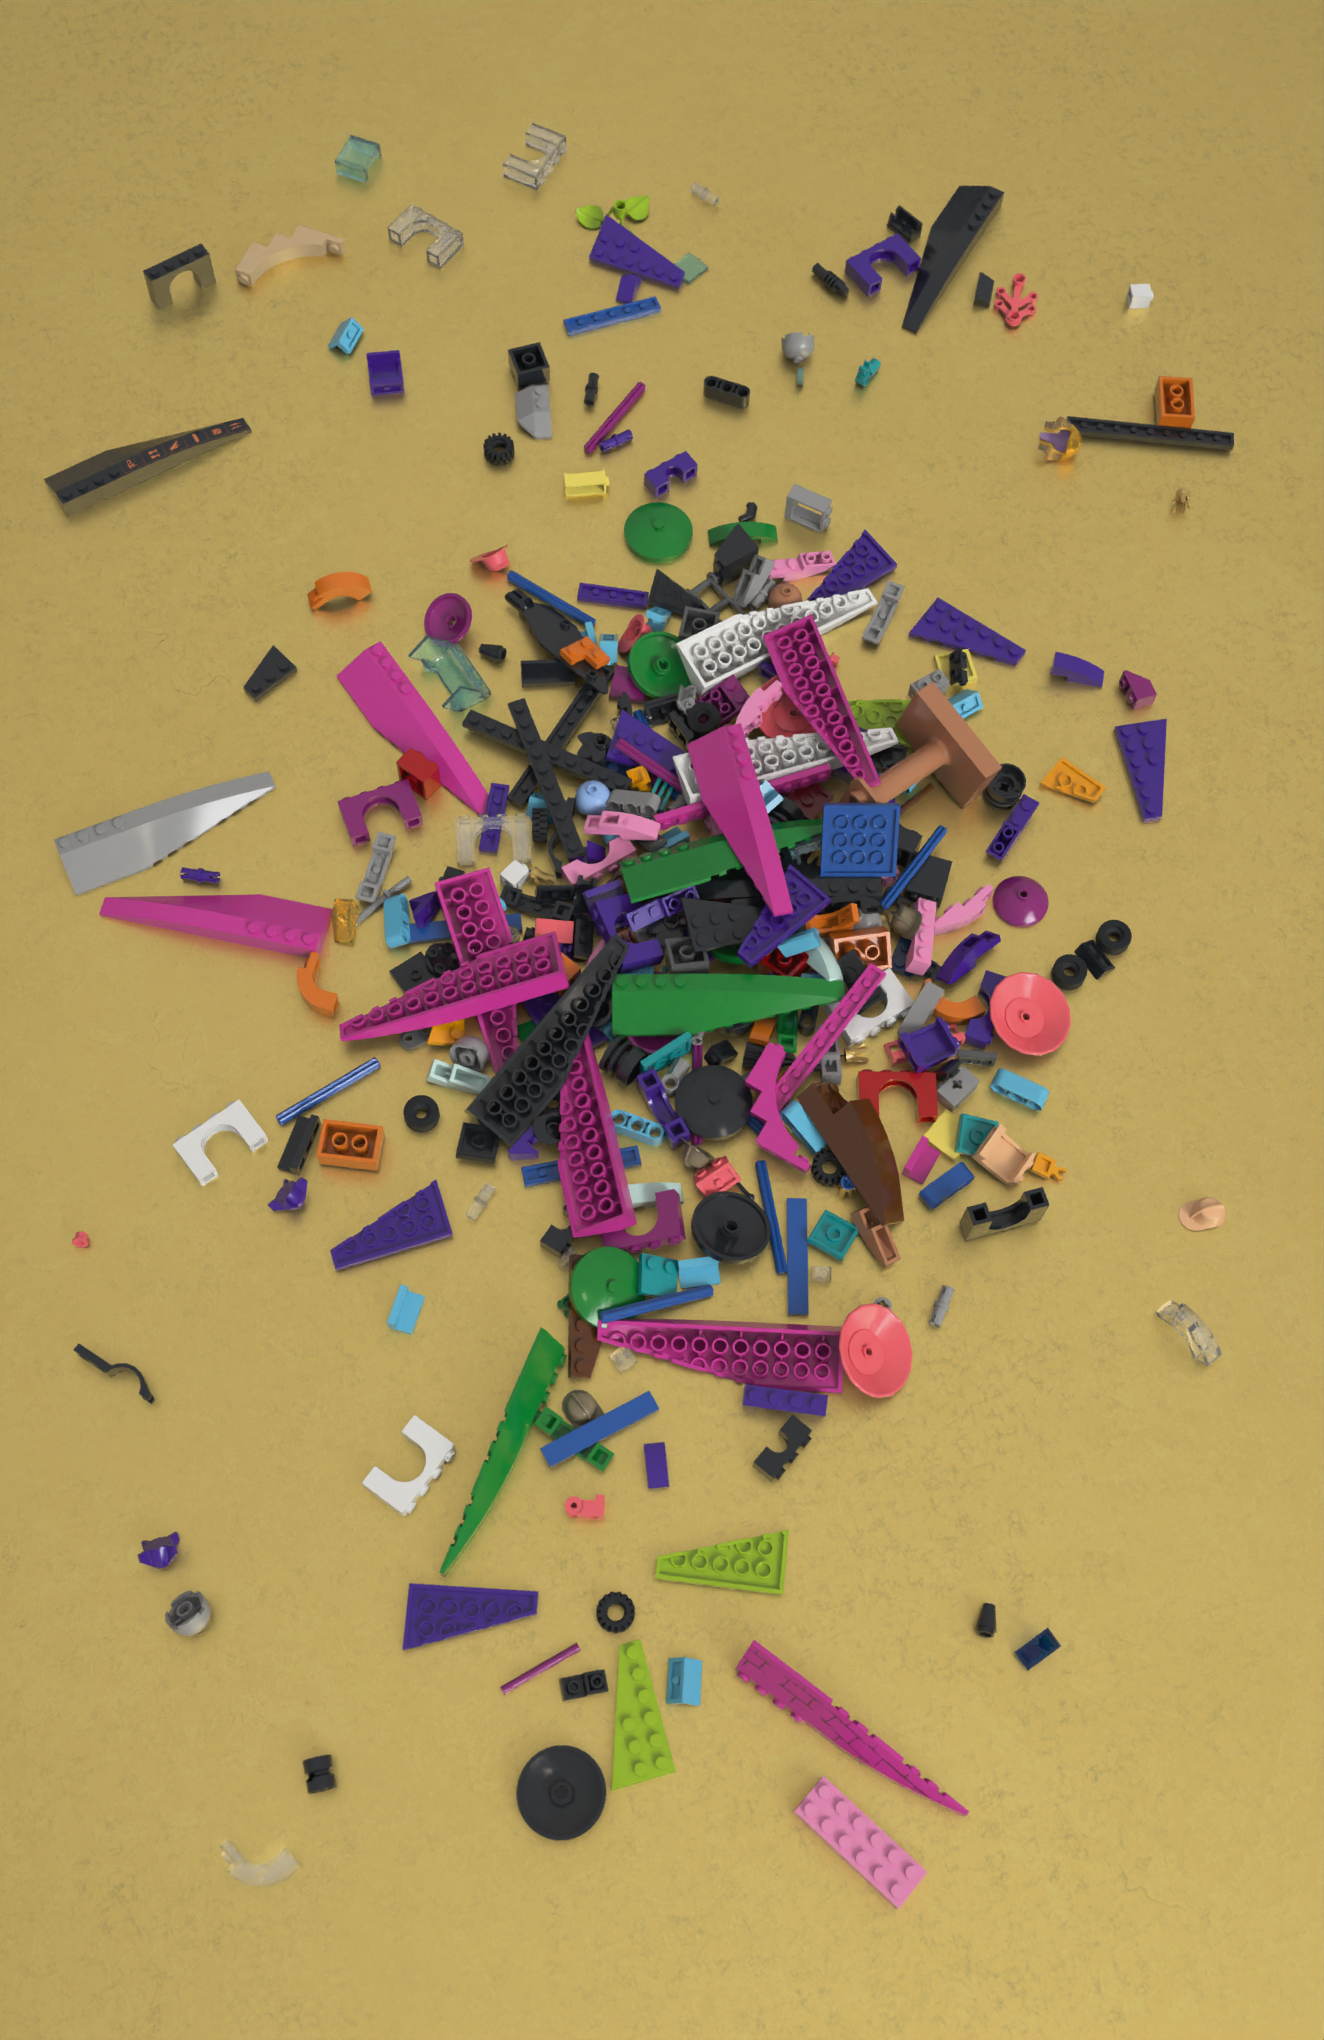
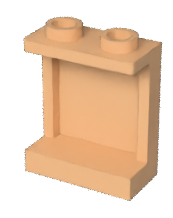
(1003, 1157)

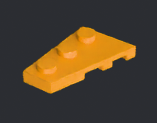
(1072, 781)
(446, 1033)

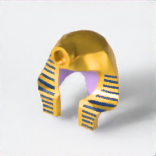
(1066, 442)

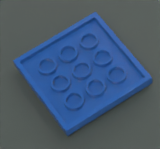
(859, 839)

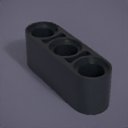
(726, 392)

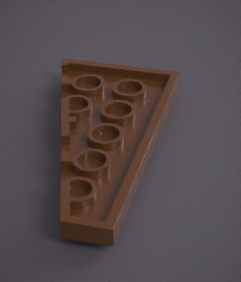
(582, 1340)

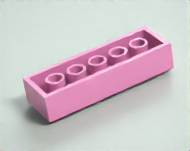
(860, 1842)

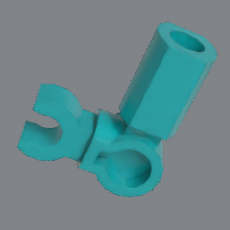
(867, 371)

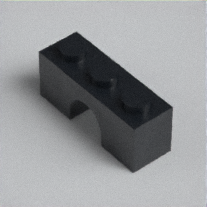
(558, 1240)
(771, 1463)

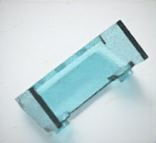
(454, 670)

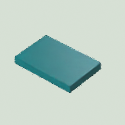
(666, 1055)

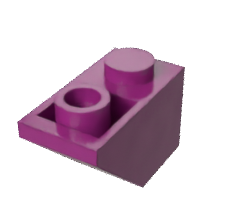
(1138, 689)

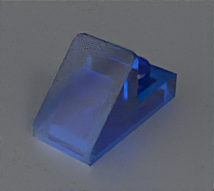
(1038, 1648)

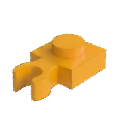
(639, 778)
(1045, 1167)

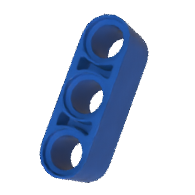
(946, 1185)

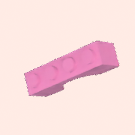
(618, 850)
(920, 951)

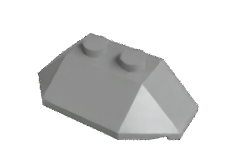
(534, 410)

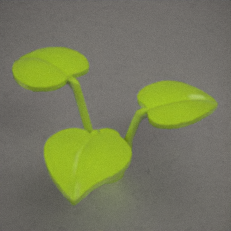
(592, 215)

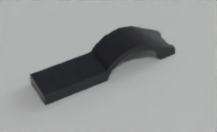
(554, 840)
(583, 924)
(112, 1370)

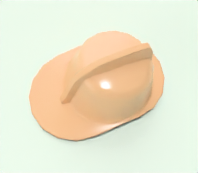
(1202, 1214)

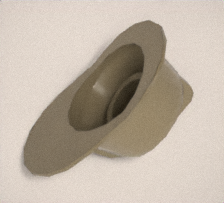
(906, 921)
(695, 1157)
(580, 1408)

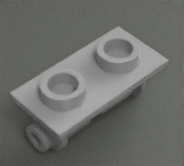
(686, 698)

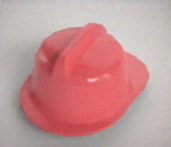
(493, 560)
(635, 629)

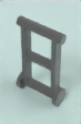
(713, 582)

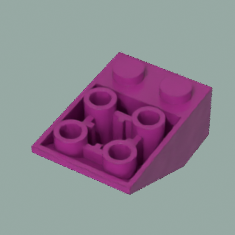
(727, 698)

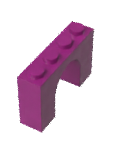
(396, 795)
(667, 1230)

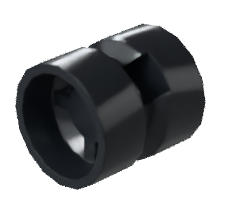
(319, 1774)

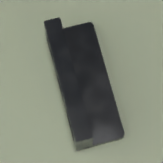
(546, 674)
(299, 1144)

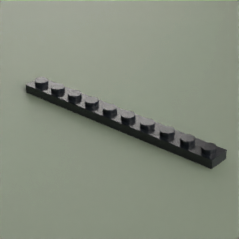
(1153, 433)
(559, 736)
(558, 757)
(546, 779)

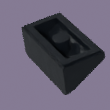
(983, 290)
(554, 893)
(1094, 959)

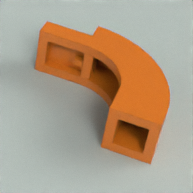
(337, 585)
(835, 922)
(316, 999)
(958, 1011)

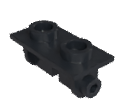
(957, 663)

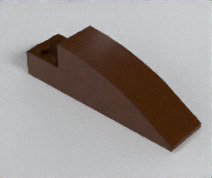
(859, 1145)

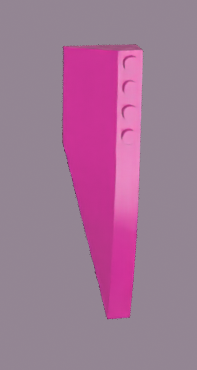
(407, 721)
(737, 805)
(239, 919)
(475, 927)
(590, 1153)
(746, 1352)

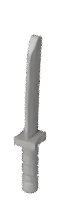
(379, 901)

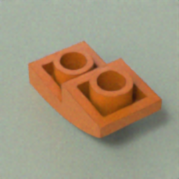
(762, 1031)

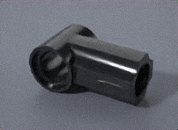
(808, 1016)

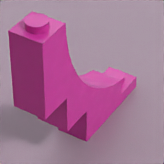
(774, 1136)

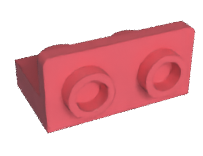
(716, 1177)

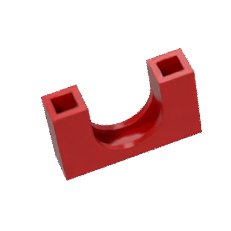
(920, 1086)

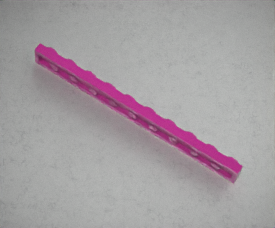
(781, 785)
(828, 1034)

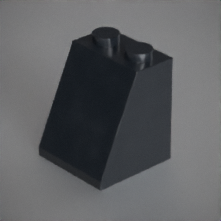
(734, 556)

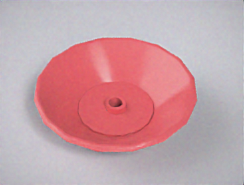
(778, 717)
(1040, 1003)
(875, 1350)

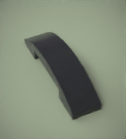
(867, 904)
(527, 905)

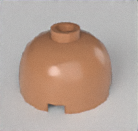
(783, 595)

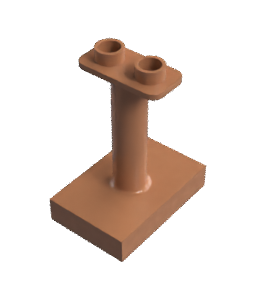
(941, 746)

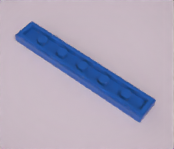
(612, 316)
(438, 929)
(548, 1171)
(797, 1257)
(599, 1429)

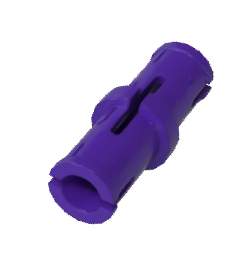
(615, 440)
(200, 875)

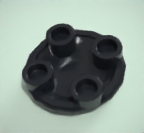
(441, 958)

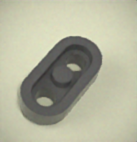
(418, 1037)

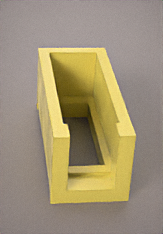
(585, 483)

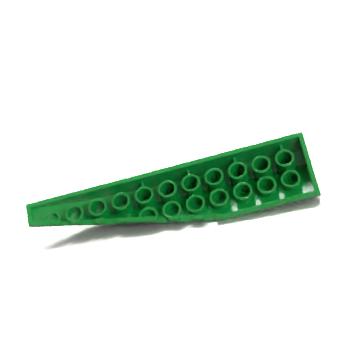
(699, 860)
(710, 1001)
(520, 1414)

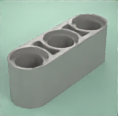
(633, 802)

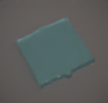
(691, 266)

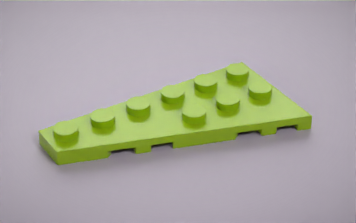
(880, 714)
(741, 1564)
(639, 1737)

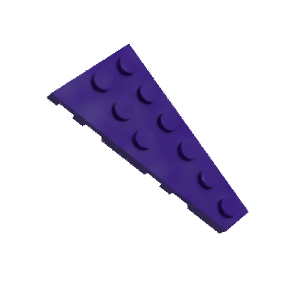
(956, 630)

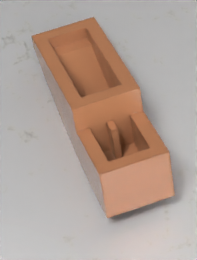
(875, 1236)

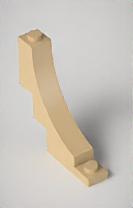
(303, 243)

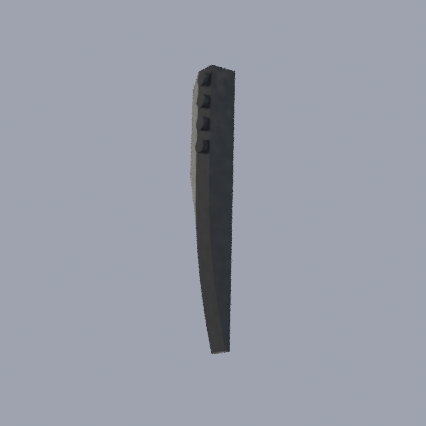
(948, 247)
(739, 885)

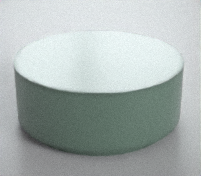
(800, 376)

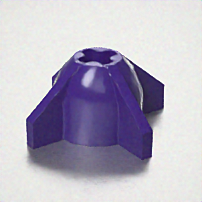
(290, 1196)
(159, 1551)

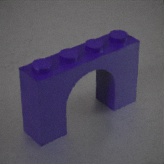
(891, 249)
(610, 912)

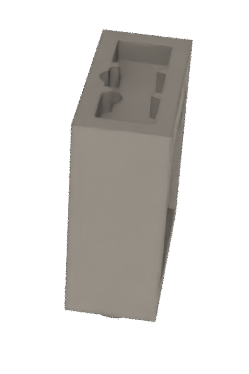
(804, 516)

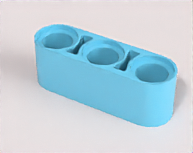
(396, 921)
(1019, 1089)
(803, 1127)
(642, 1135)

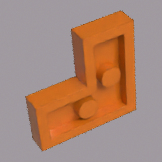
(587, 650)

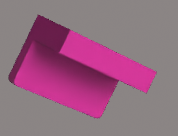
(921, 1161)

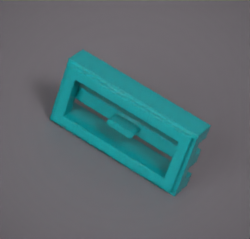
(660, 809)

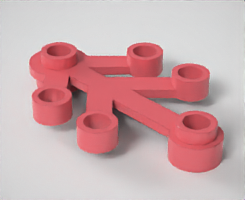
(1014, 317)

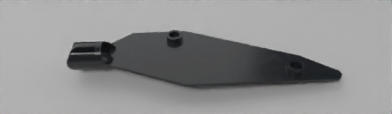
(555, 633)

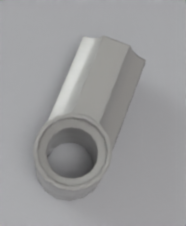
(674, 1076)

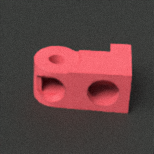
(585, 1508)

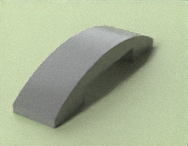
(883, 613)
(377, 868)

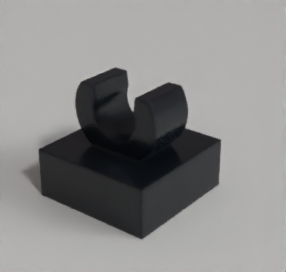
(931, 972)

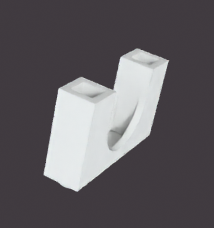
(896, 1006)
(234, 1119)
(402, 1495)

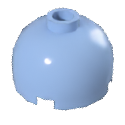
(591, 798)

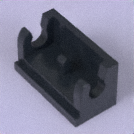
(905, 225)
(657, 710)

